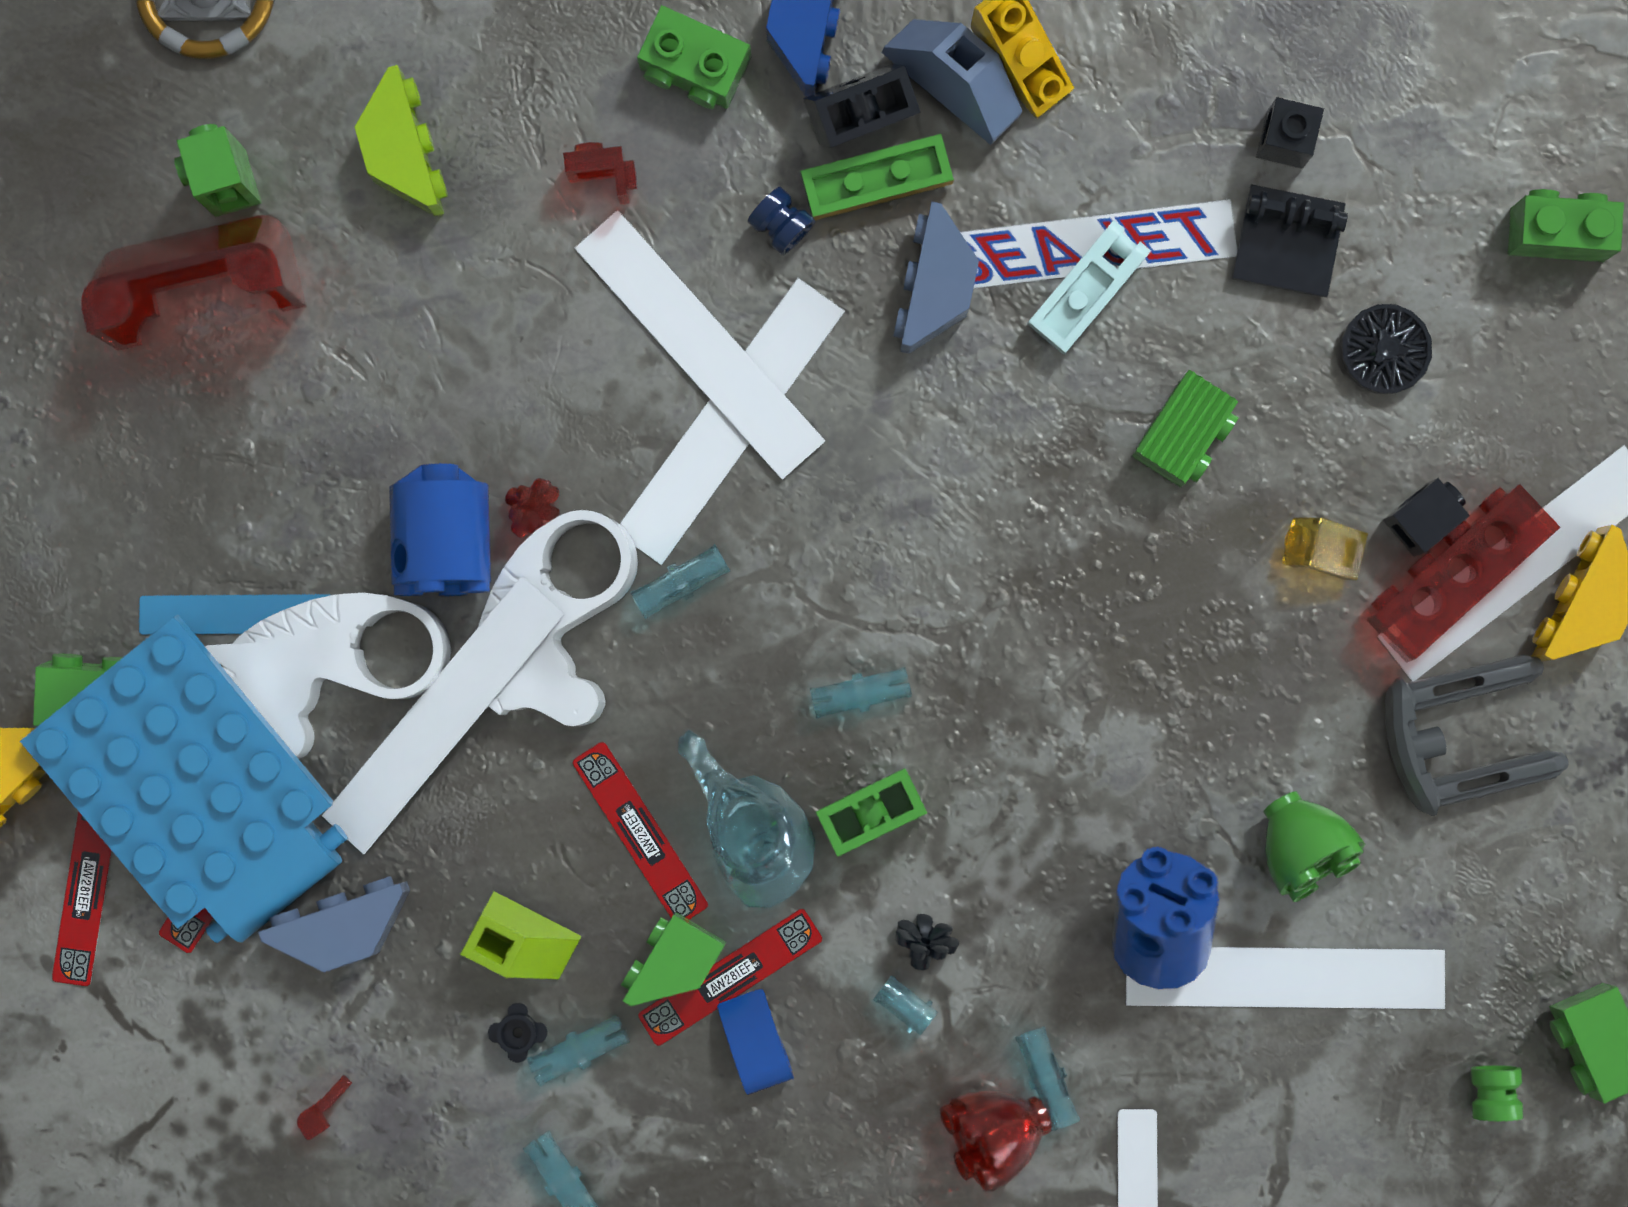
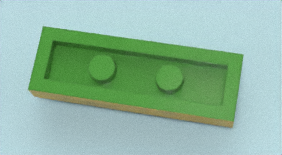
(877, 177)

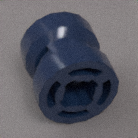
(785, 224)

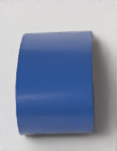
(755, 1042)

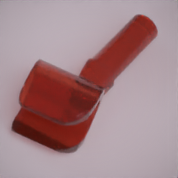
(312, 1121)

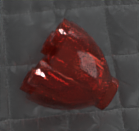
(994, 1135)

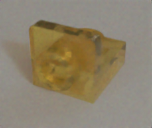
(1325, 547)

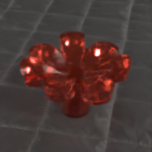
(531, 506)

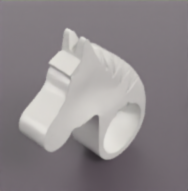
(295, 650)
(549, 675)

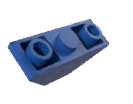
(798, 38)

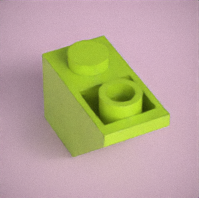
(519, 941)

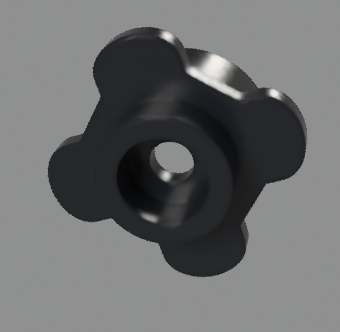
(517, 1047)

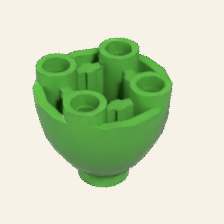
(1307, 845)

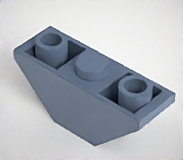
(958, 73)
(939, 282)
(341, 928)

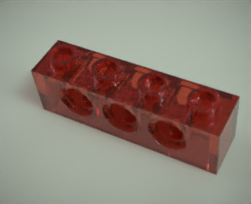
(1525, 529)

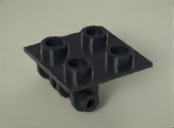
(1289, 240)

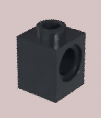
(1290, 132)
(1427, 516)

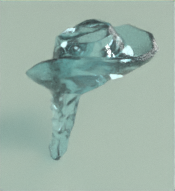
(751, 814)

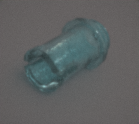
(906, 1005)

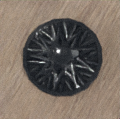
(1386, 349)

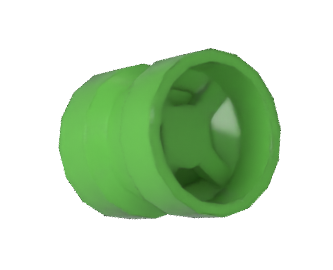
(1497, 1093)

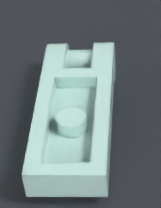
(1087, 289)

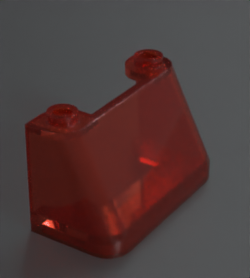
(249, 250)

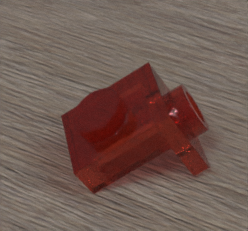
(594, 162)

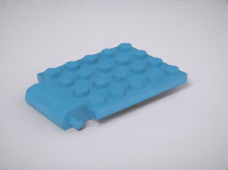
(190, 786)

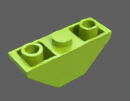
(397, 145)

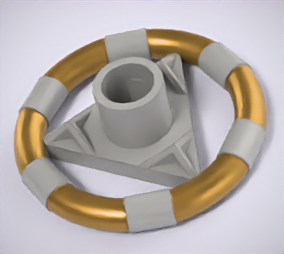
(205, 11)

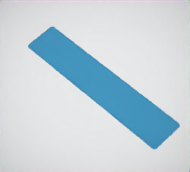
(214, 612)

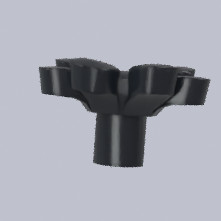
(925, 941)

